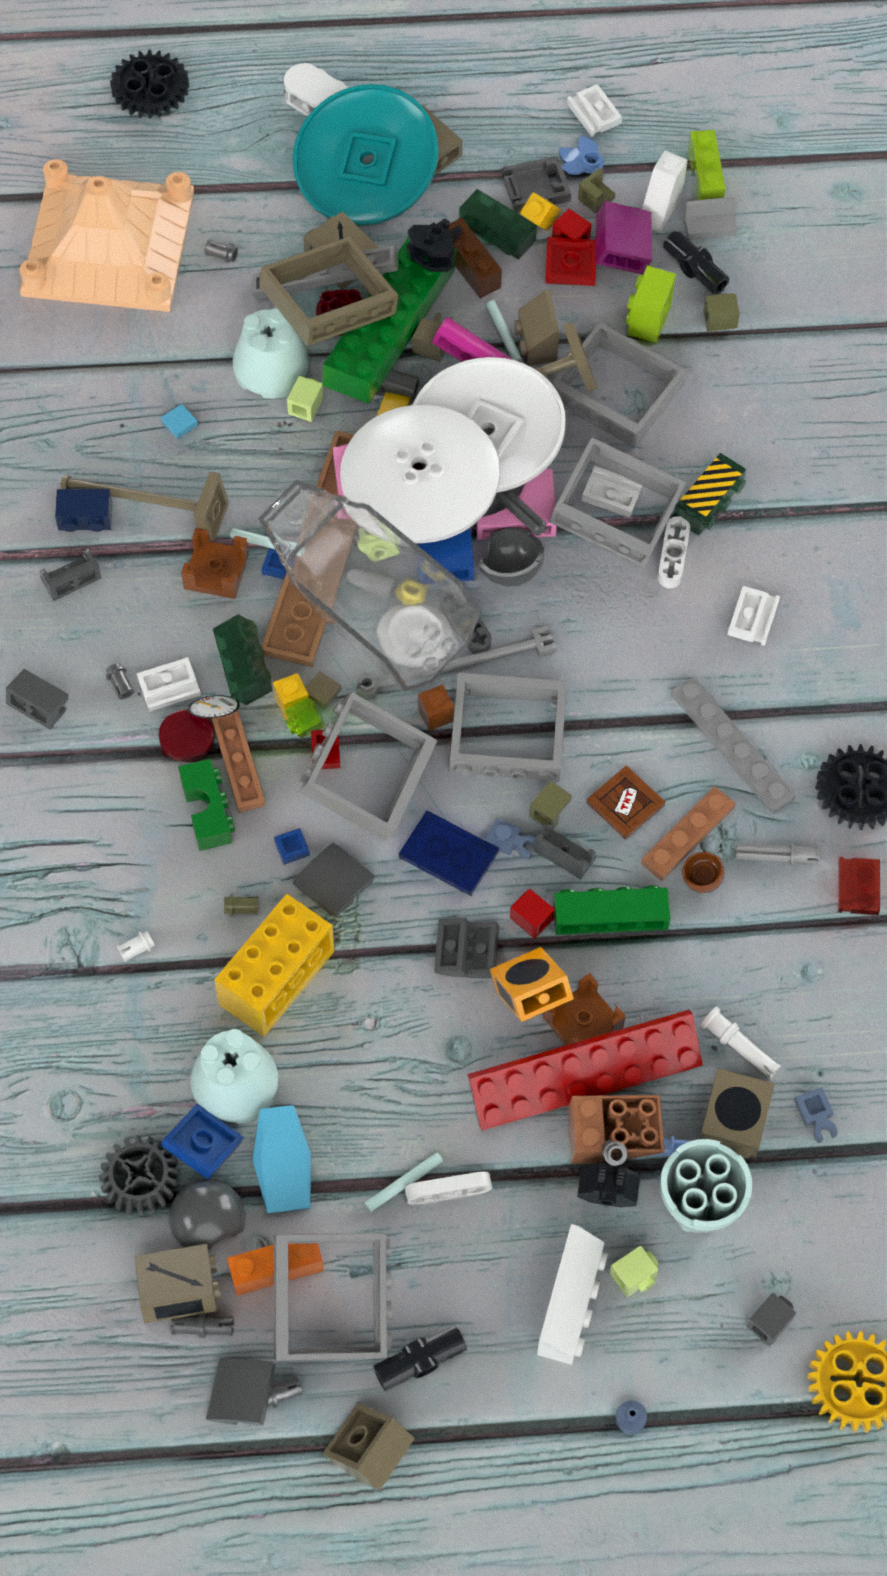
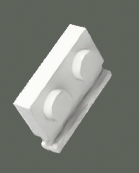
(594, 110)
(611, 491)
(753, 615)
(168, 684)

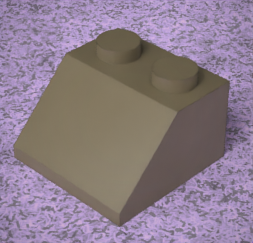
(538, 330)
(369, 1446)

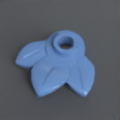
(581, 159)

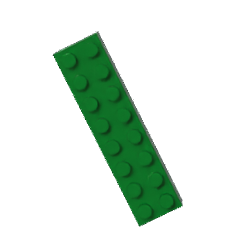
(369, 352)

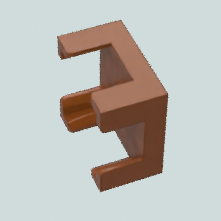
(215, 566)
(584, 1015)

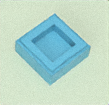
(179, 421)

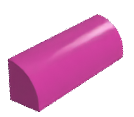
(463, 343)

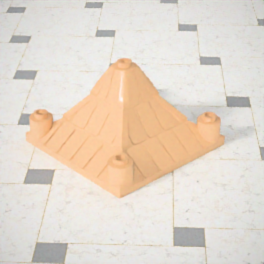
(108, 240)

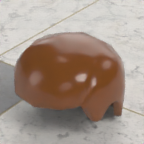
(703, 872)

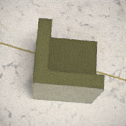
(593, 191)
(721, 312)
(549, 804)

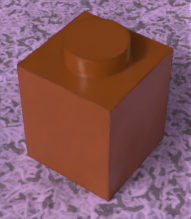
(436, 707)

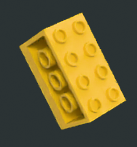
(275, 965)

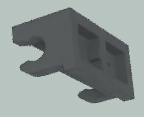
(71, 576)
(36, 698)
(563, 852)

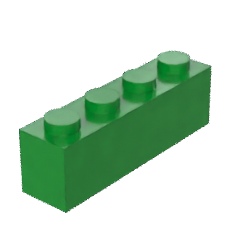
(611, 910)

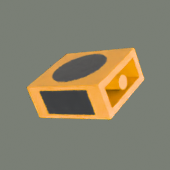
(531, 984)

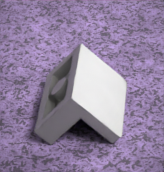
(710, 218)

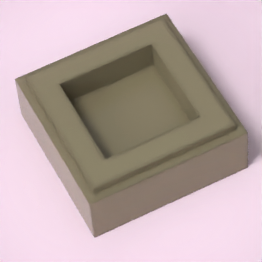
(323, 690)

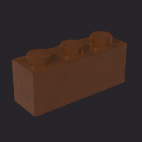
(476, 262)

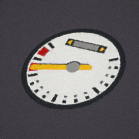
(213, 706)

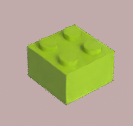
(650, 304)

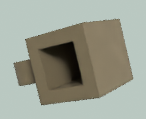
(423, 337)

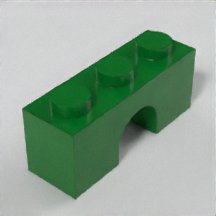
(201, 783)

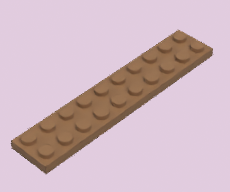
(294, 625)

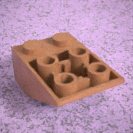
(624, 1119)

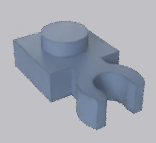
(507, 837)
(816, 1110)

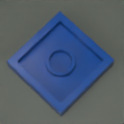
(202, 1141)

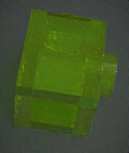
(304, 718)

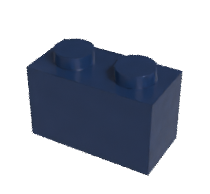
(83, 509)

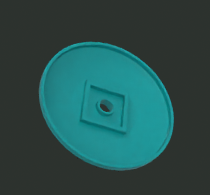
(358, 124)

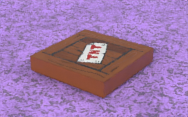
(625, 802)

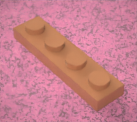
(238, 762)
(687, 833)

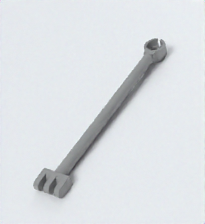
(540, 641)

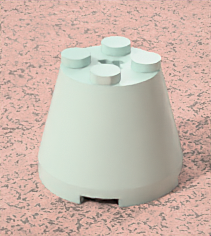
(269, 355)
(239, 1088)
(705, 1186)

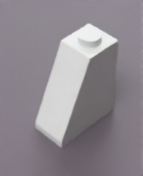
(665, 189)

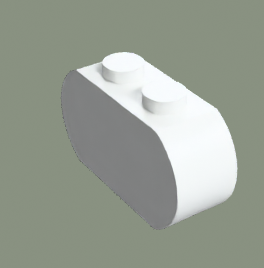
(309, 86)

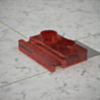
(859, 886)

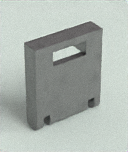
(532, 177)

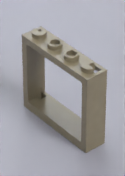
(338, 321)

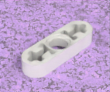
(677, 562)
(448, 1188)

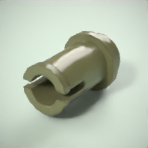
(240, 905)

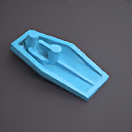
(282, 1160)

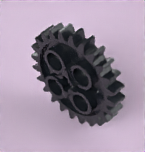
(134, 77)
(835, 785)

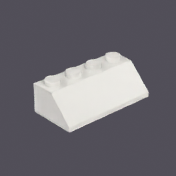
(571, 1296)

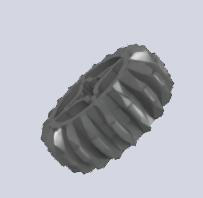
(133, 1186)

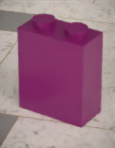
(623, 237)

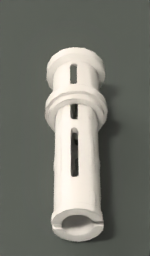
(730, 1034)

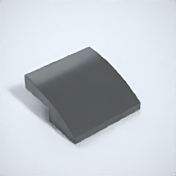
(333, 879)
(466, 948)
(241, 1391)

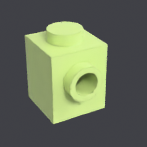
(305, 398)
(635, 1271)

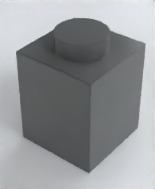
(771, 1318)

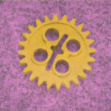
(857, 1353)

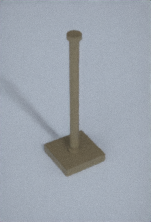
(576, 358)
(208, 510)

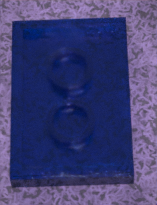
(448, 853)

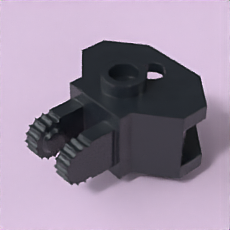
(434, 243)
(609, 1185)

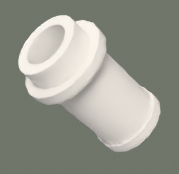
(135, 946)

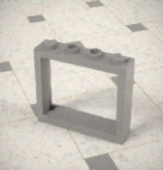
(599, 414)
(602, 533)
(508, 688)
(390, 725)
(382, 1308)

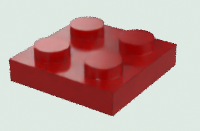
(570, 261)

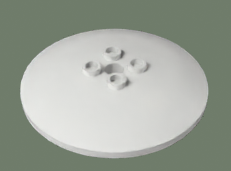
(514, 403)
(427, 502)

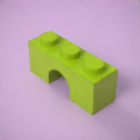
(706, 162)

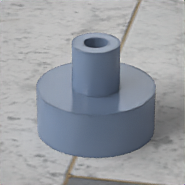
(628, 1423)

